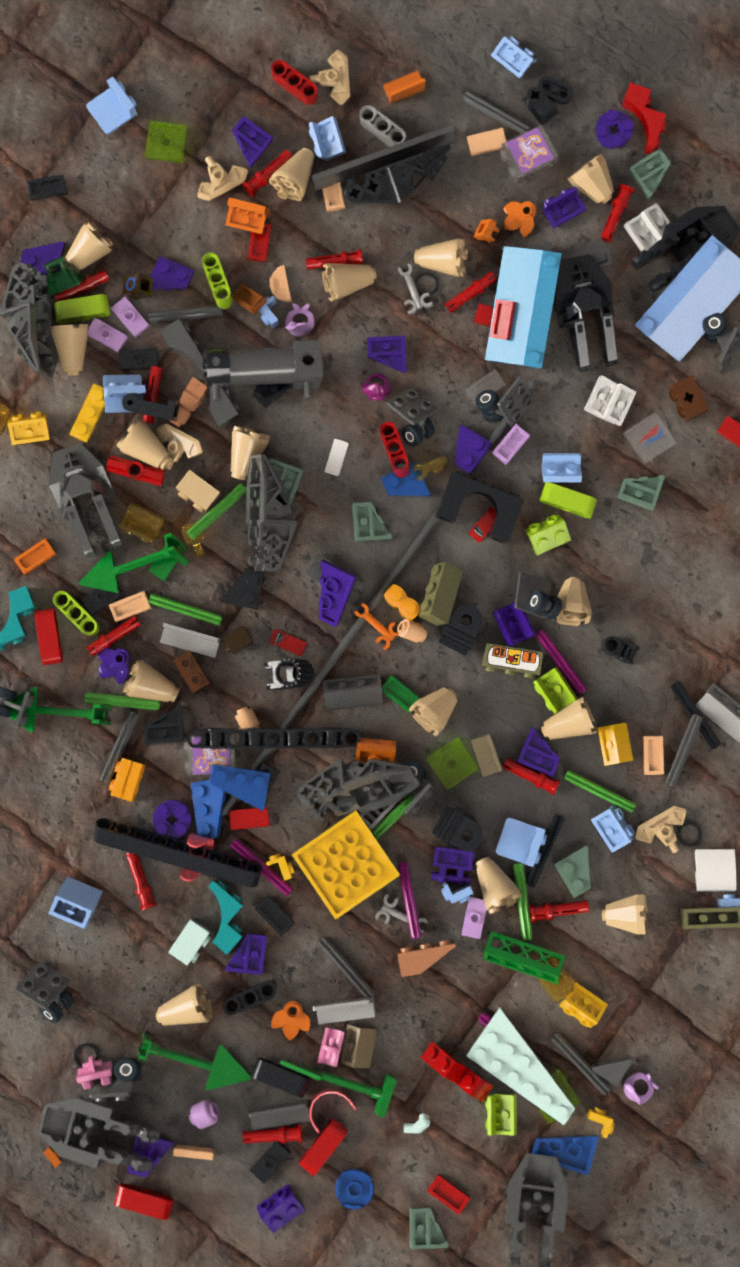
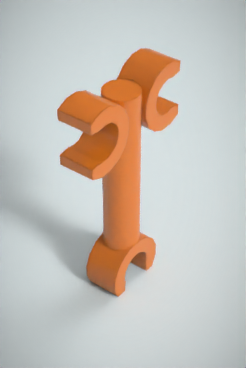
(388, 634)

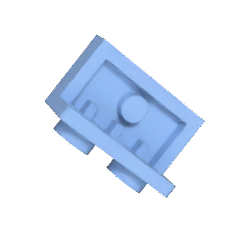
(327, 139)
(461, 894)

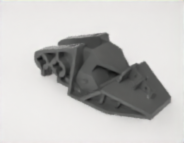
(31, 319)
(76, 473)
(267, 515)
(357, 787)
(80, 1131)
(536, 1192)

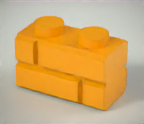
(127, 779)

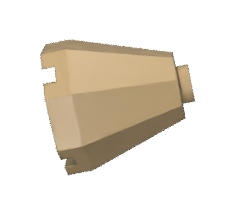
(594, 180)
(574, 603)
(434, 709)
(628, 914)

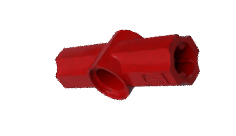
(124, 467)

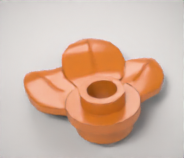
(517, 219)
(291, 1022)

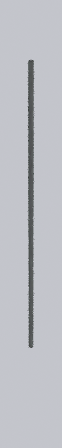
(358, 624)

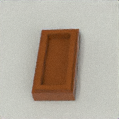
(248, 298)

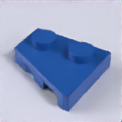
(405, 486)

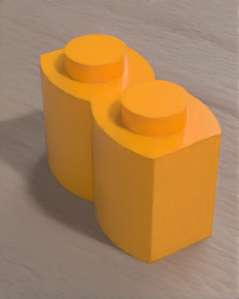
(397, 598)

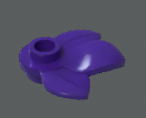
(112, 666)

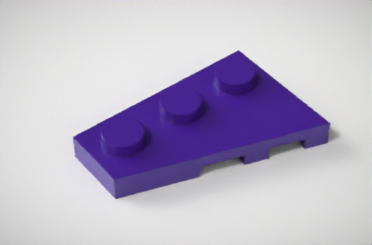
(335, 591)

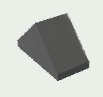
(613, 1069)

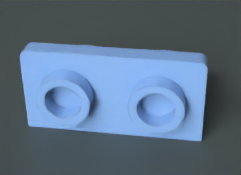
(513, 56)
(561, 467)
(613, 828)

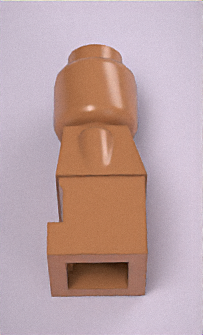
(190, 400)

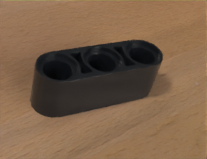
(241, 1001)
(280, 1077)

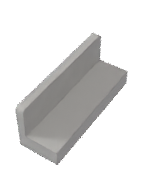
(190, 640)
(721, 710)
(345, 1010)

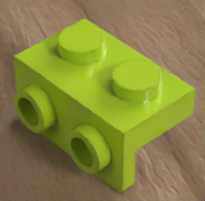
(548, 534)
(555, 690)
(501, 1114)

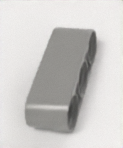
(378, 120)

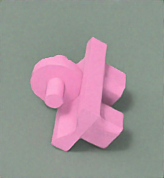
(331, 1046)
(94, 1070)

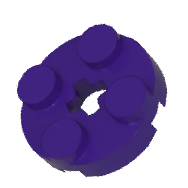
(603, 130)
(164, 811)

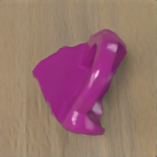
(376, 391)

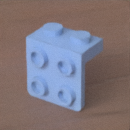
(112, 107)
(521, 842)

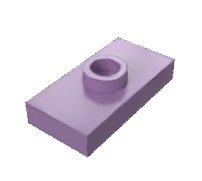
(130, 317)
(107, 335)
(511, 444)
(474, 918)

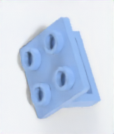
(119, 386)

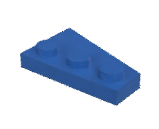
(242, 783)
(208, 808)
(571, 1151)

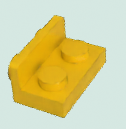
(28, 428)
(583, 1006)

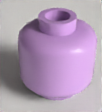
(204, 1114)

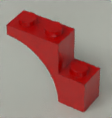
(638, 102)
(456, 1072)

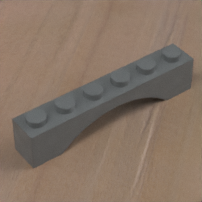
(179, 341)

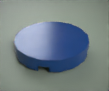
(354, 1188)

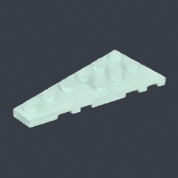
(512, 1061)

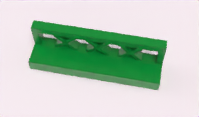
(522, 964)

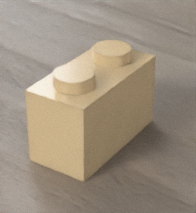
(197, 491)

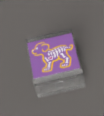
(528, 153)
(201, 759)

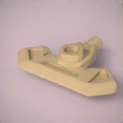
(336, 77)
(220, 180)
(178, 443)
(662, 827)

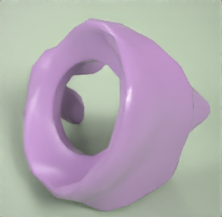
(303, 328)
(630, 1091)

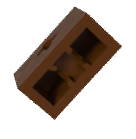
(689, 389)
(192, 672)

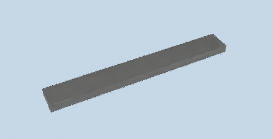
(383, 157)

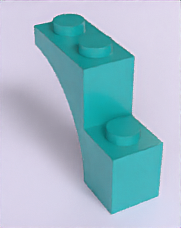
(20, 604)
(230, 904)

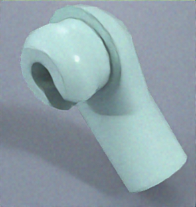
(419, 1126)

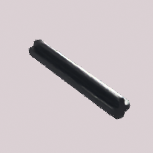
(691, 709)
(552, 833)

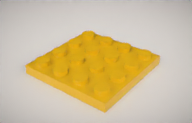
(345, 864)

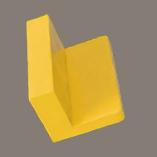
(615, 744)

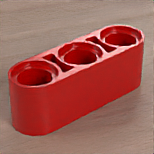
(291, 74)
(392, 441)
(48, 636)
(323, 1147)
(143, 1201)

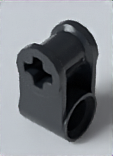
(542, 107)
(623, 651)

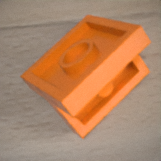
(247, 216)
(376, 749)

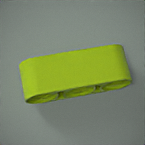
(218, 288)
(82, 309)
(568, 500)
(68, 608)

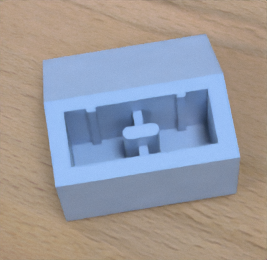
(75, 902)

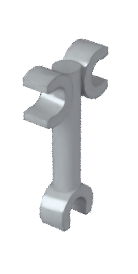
(417, 302)
(387, 909)

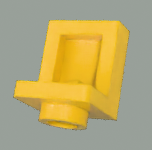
(286, 867)
(599, 1115)

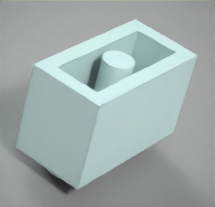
(190, 941)

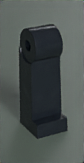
(136, 405)

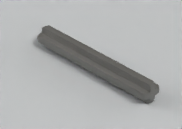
(495, 113)
(185, 314)
(119, 747)
(684, 750)
(346, 967)
(580, 1063)

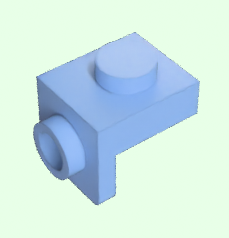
(267, 315)
(729, 900)

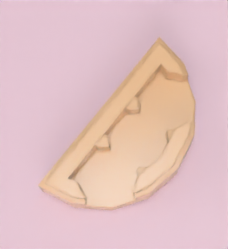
(279, 285)

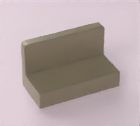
(486, 755)
(358, 1046)

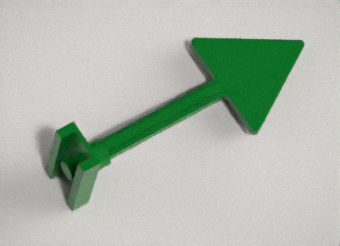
(104, 573)
(96, 714)
(223, 1069)
(382, 1094)

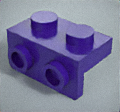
(563, 207)
(513, 624)
(280, 1208)

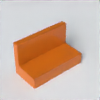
(404, 87)

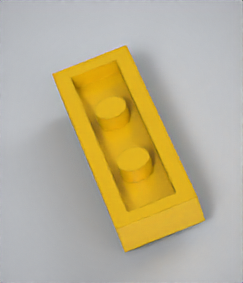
(89, 414)

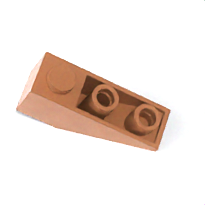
(418, 960)

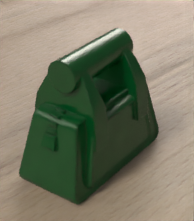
(64, 278)

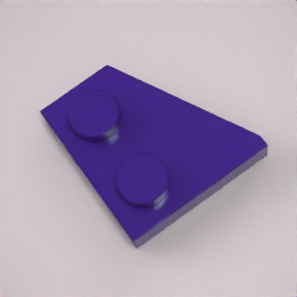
(251, 140)
(40, 255)
(170, 275)
(388, 351)
(470, 450)
(538, 754)
(249, 956)
(151, 1150)

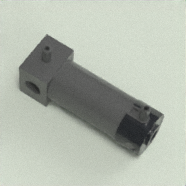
(260, 366)

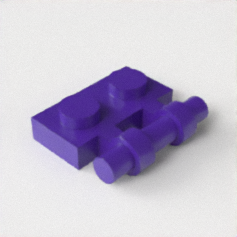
(452, 859)

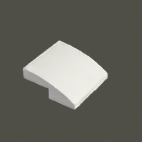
(647, 227)
(610, 400)
(715, 870)

